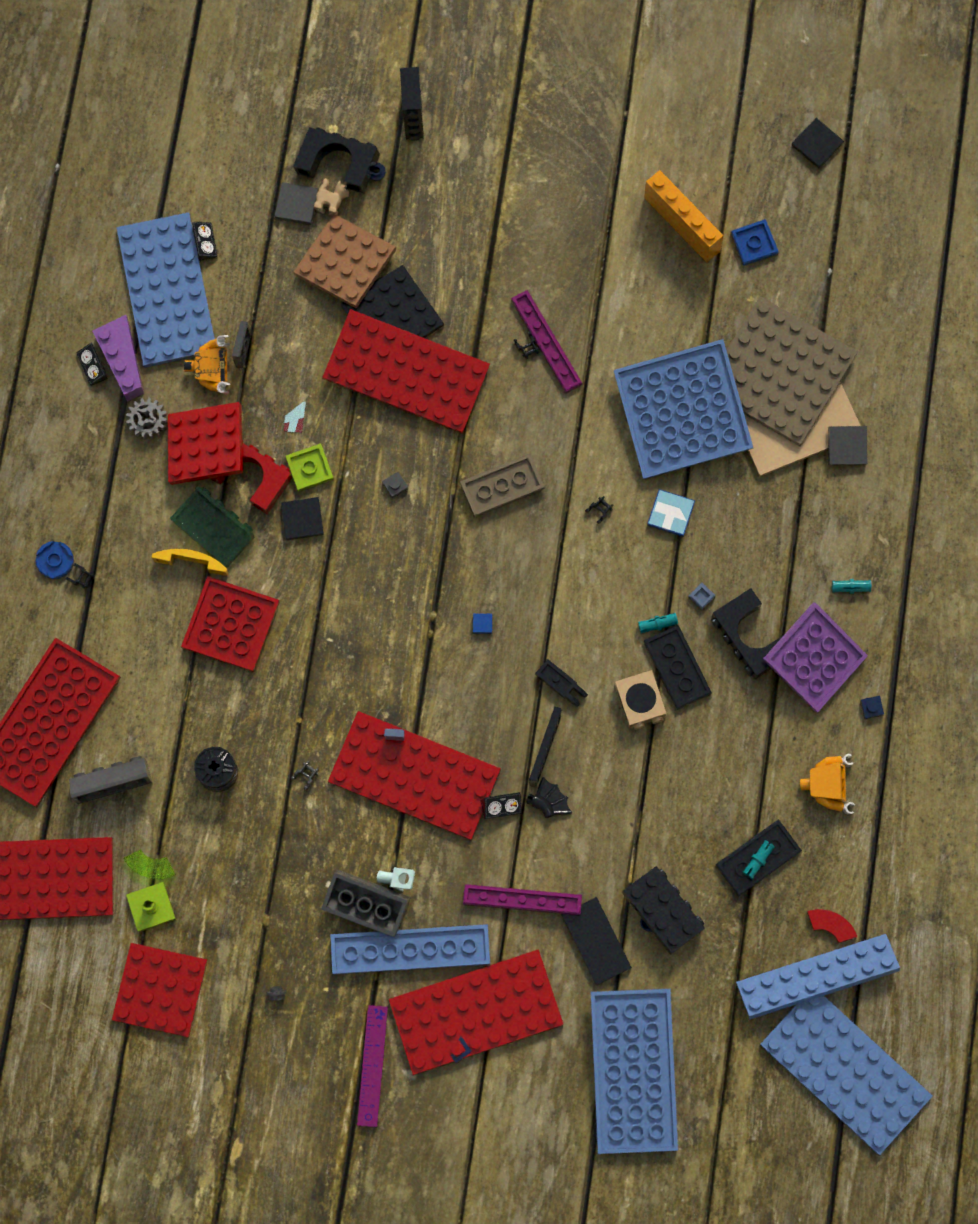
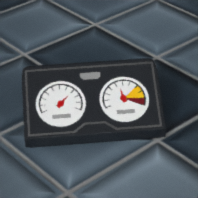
(204, 240)
(91, 364)
(501, 805)

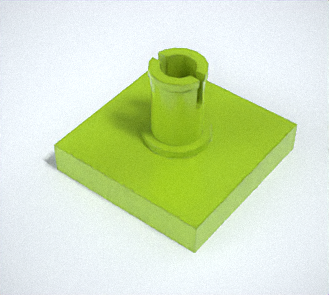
(150, 907)

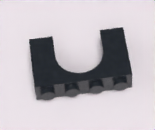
(411, 103)
(320, 143)
(728, 619)

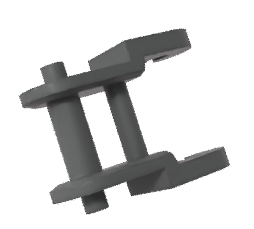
(314, 772)

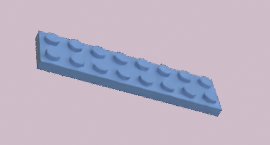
(410, 949)
(818, 976)

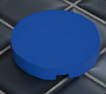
(54, 560)

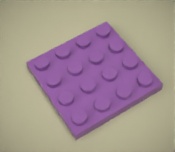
(815, 657)

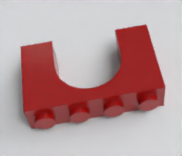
(274, 478)

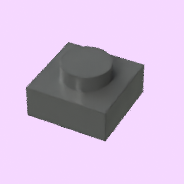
(395, 485)

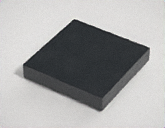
(817, 143)
(302, 518)

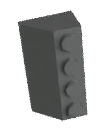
(110, 780)
(365, 903)

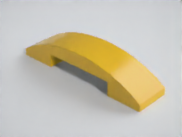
(168, 556)

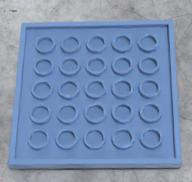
(683, 409)

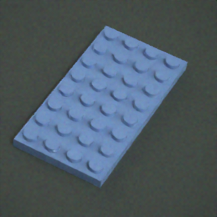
(165, 288)
(634, 1071)
(846, 1071)

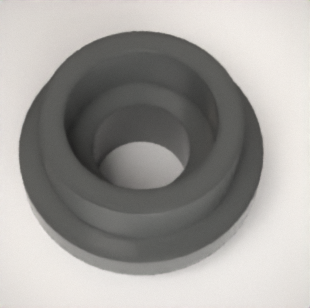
(276, 993)

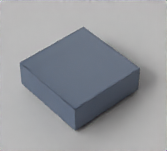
(702, 596)
(394, 734)

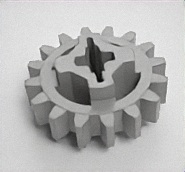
(149, 410)

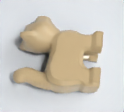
(328, 199)

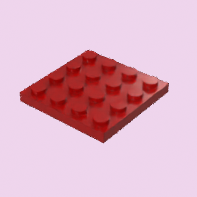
(205, 443)
(230, 624)
(159, 990)

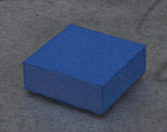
(482, 623)

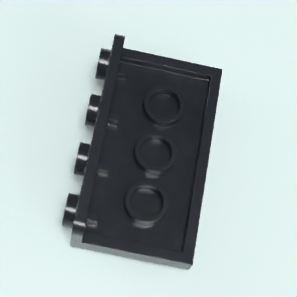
(664, 909)

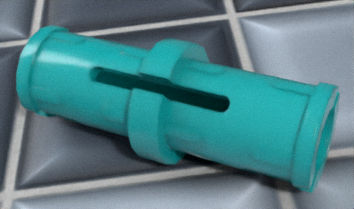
(851, 586)
(658, 623)
(758, 859)

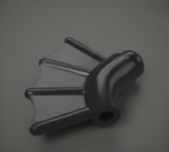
(549, 800)

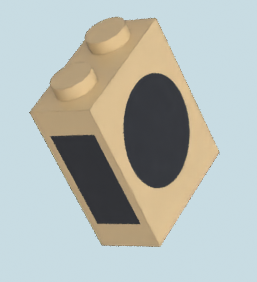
(640, 700)

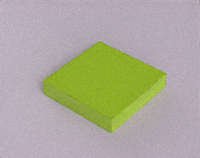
(309, 467)

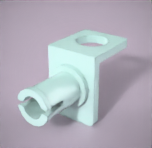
(397, 878)

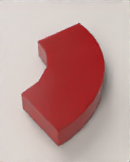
(832, 923)

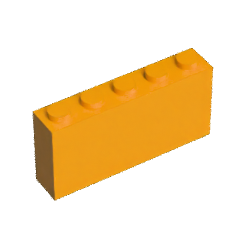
(683, 216)

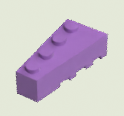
(119, 350)

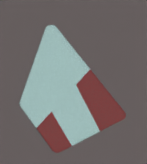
(295, 419)

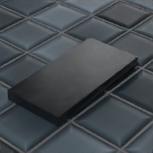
(677, 667)
(545, 747)
(734, 864)
(597, 942)

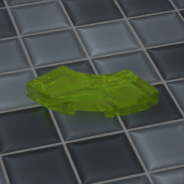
(148, 866)

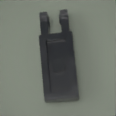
(559, 681)

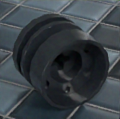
(226, 772)

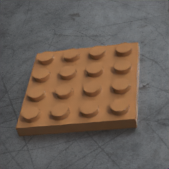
(345, 261)

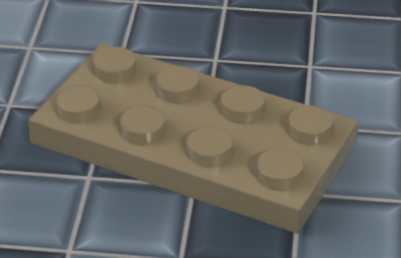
(502, 485)

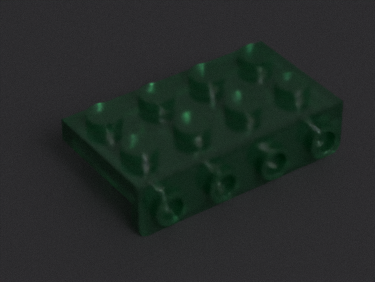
(213, 526)

